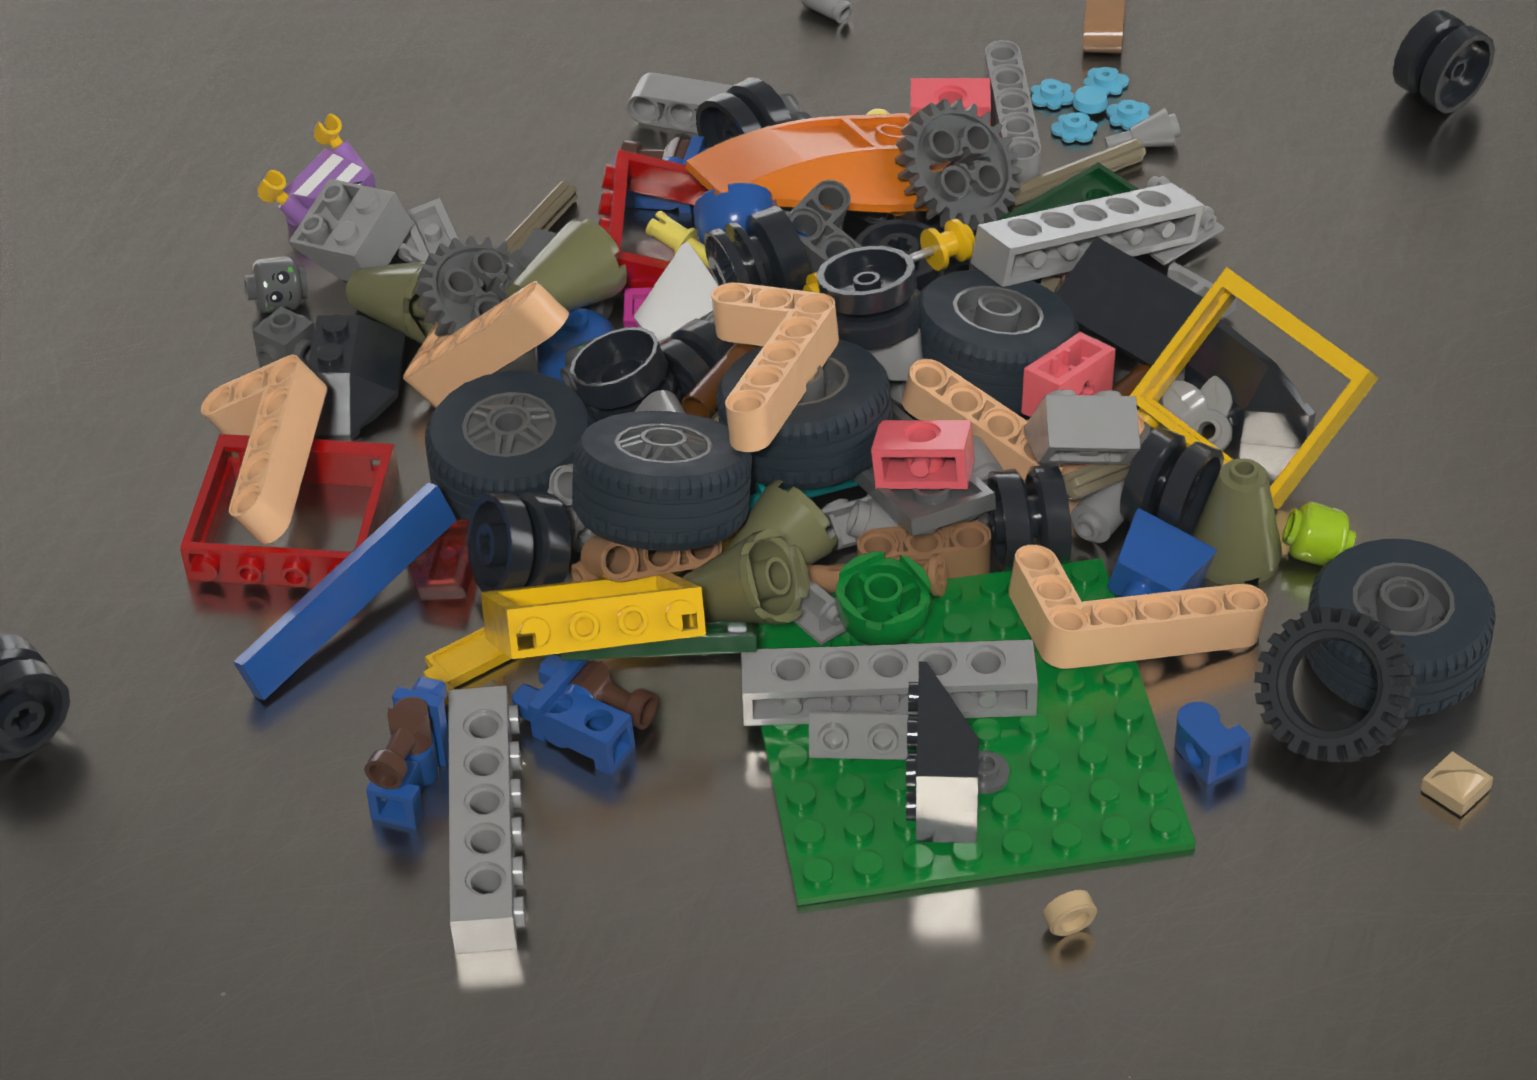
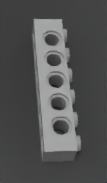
(1056, 238)
(978, 676)
(483, 820)

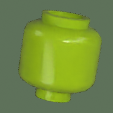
(1317, 533)

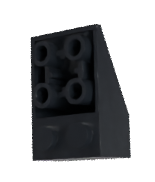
(943, 767)

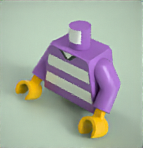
(339, 164)

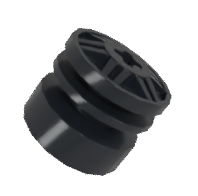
(763, 255)
(621, 371)

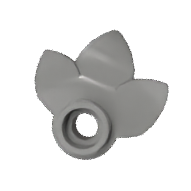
(1202, 407)

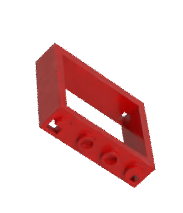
(648, 177)
(327, 463)

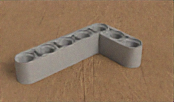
(1013, 106)

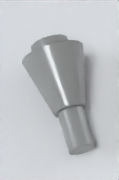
(1154, 131)

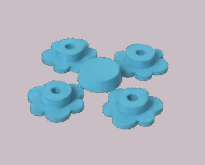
(1089, 100)

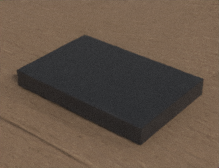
(1126, 302)

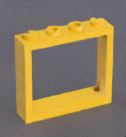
(1195, 331)
(593, 614)

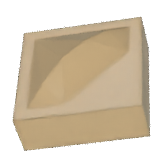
(1456, 783)

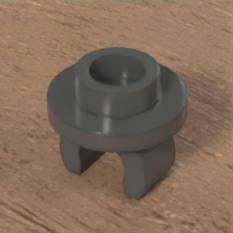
(992, 772)

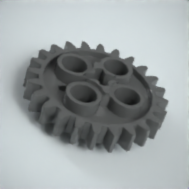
(958, 137)
(465, 281)

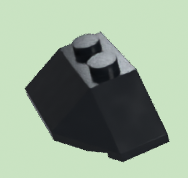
(361, 372)
(1264, 399)

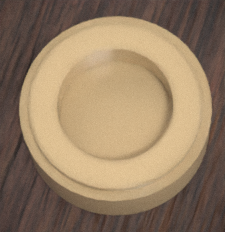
(1069, 913)

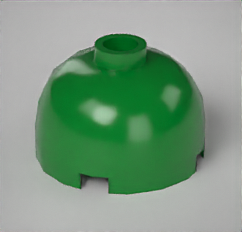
(882, 598)

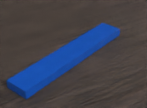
(344, 591)

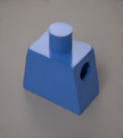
(1158, 559)

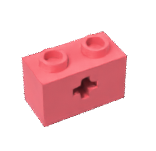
(1075, 365)

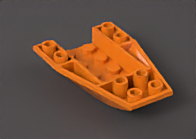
(804, 152)

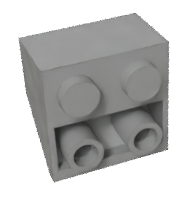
(352, 228)
(1084, 428)

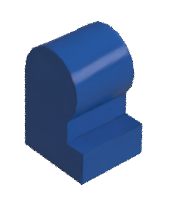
(1208, 744)

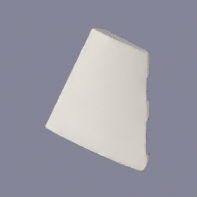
(678, 295)

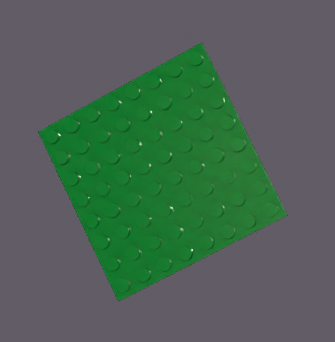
(1080, 787)

